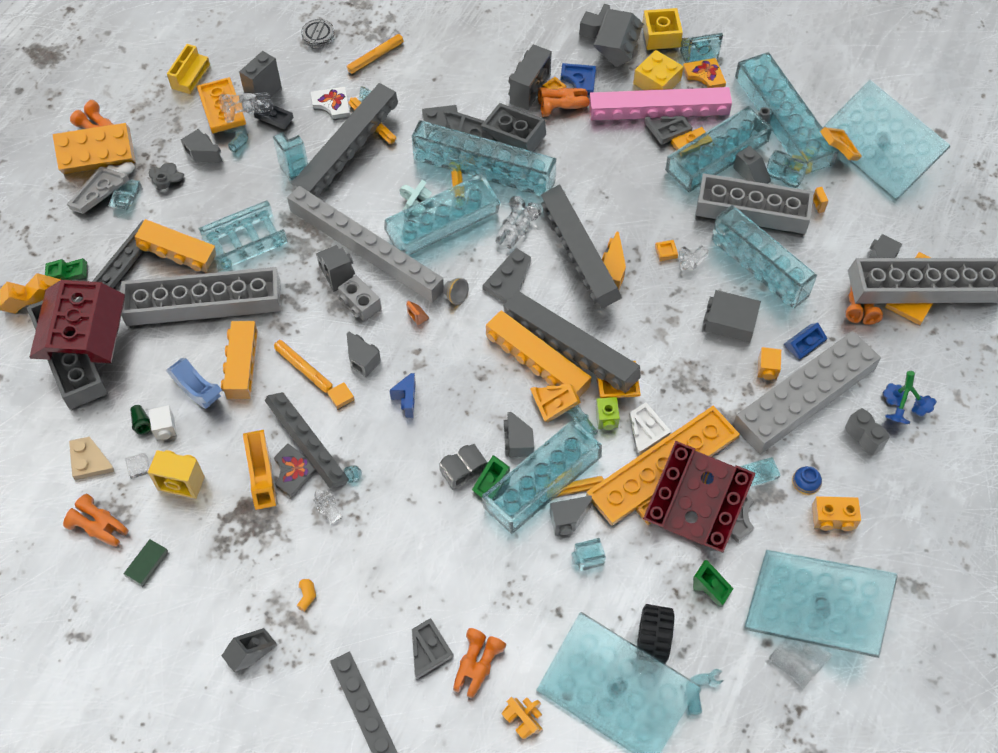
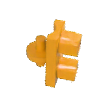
(517, 709)

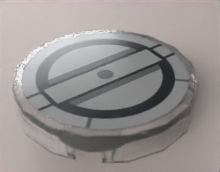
(318, 33)

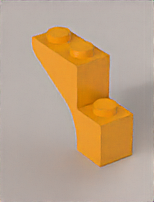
(17, 296)
(259, 469)

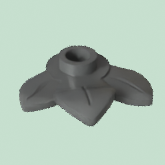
(165, 175)

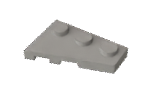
(97, 188)

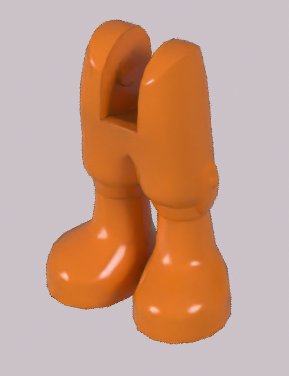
(561, 98)
(91, 111)
(855, 313)
(103, 525)
(473, 669)

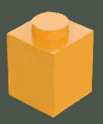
(769, 363)

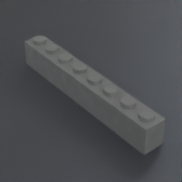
(347, 140)
(581, 247)
(573, 342)

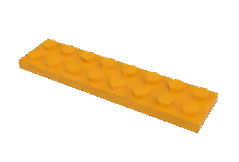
(638, 479)

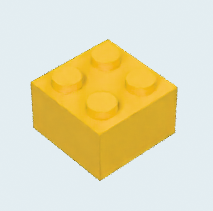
(662, 28)
(658, 73)
(176, 474)

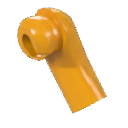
(308, 592)

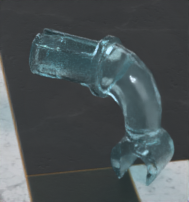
(240, 138)
(704, 678)

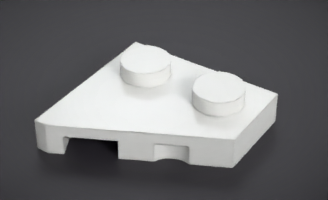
(647, 428)

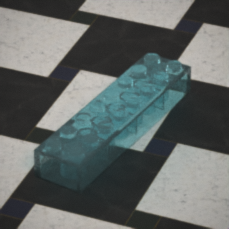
(789, 115)
(478, 155)

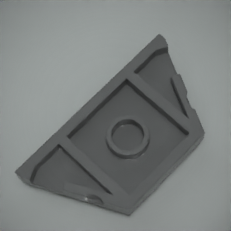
(466, 124)

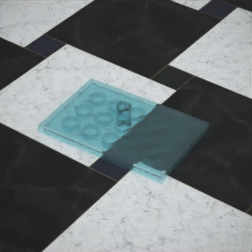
(890, 139)
(822, 603)
(586, 680)

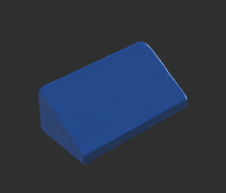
(806, 340)

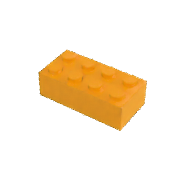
(93, 148)

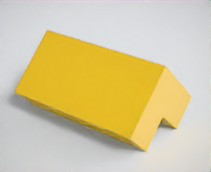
(187, 69)

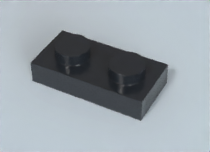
(277, 117)

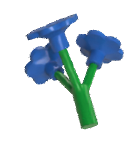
(897, 396)

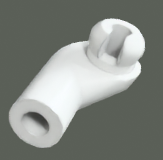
(125, 168)

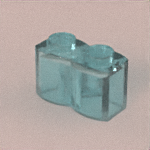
(787, 169)

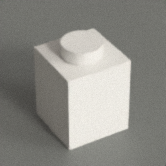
(162, 422)

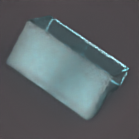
(290, 154)

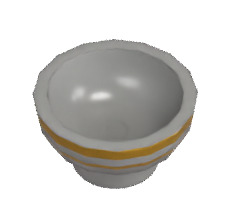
(456, 290)

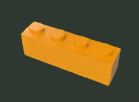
(175, 246)
(240, 360)

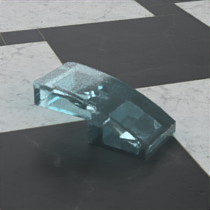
(125, 195)

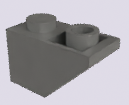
(200, 148)
(362, 355)
(520, 437)

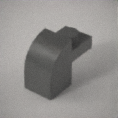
(592, 22)

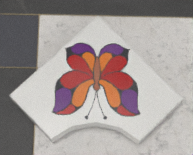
(332, 101)

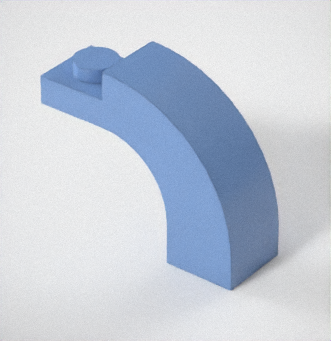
(193, 383)

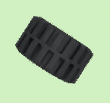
(656, 631)

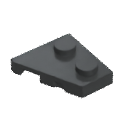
(668, 127)
(428, 648)

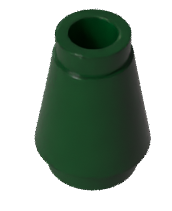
(140, 420)

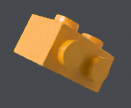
(836, 513)

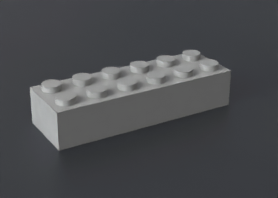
(762, 203)

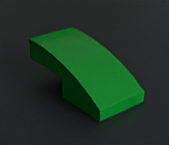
(67, 271)

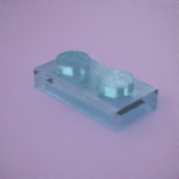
(765, 471)

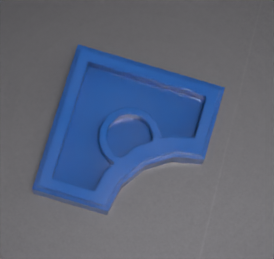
(579, 76)

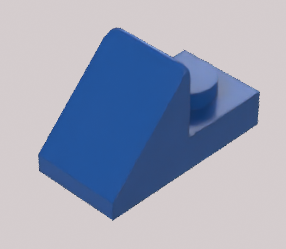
(406, 393)

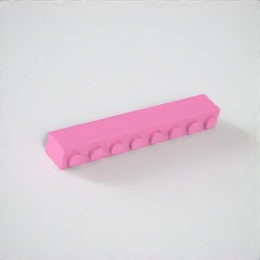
(660, 103)

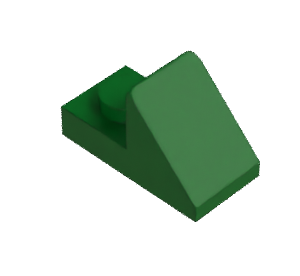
(493, 473)
(712, 583)

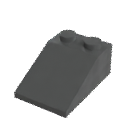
(515, 127)

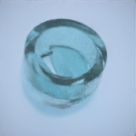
(353, 473)

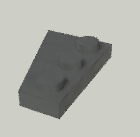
(508, 276)

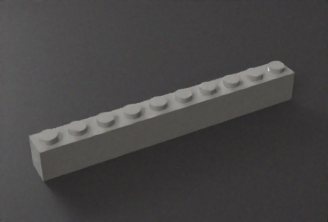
(366, 244)

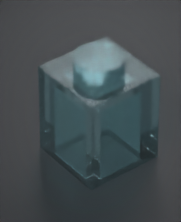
(588, 554)

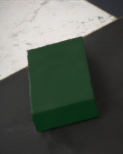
(145, 562)

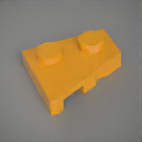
(555, 400)

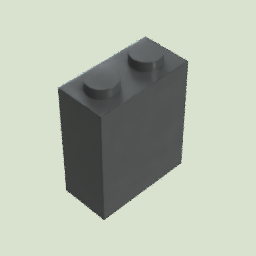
(261, 75)
(732, 315)

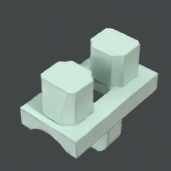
(412, 194)

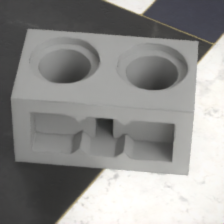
(361, 296)

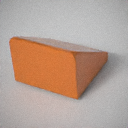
(416, 313)

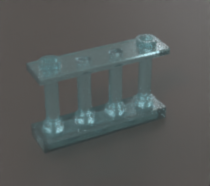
(236, 222)

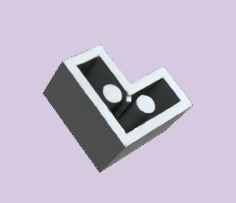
(335, 266)

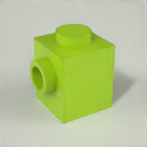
(607, 413)

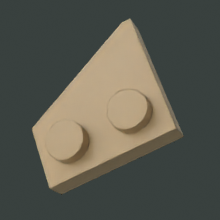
(87, 459)

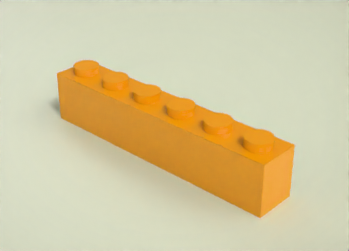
(535, 353)

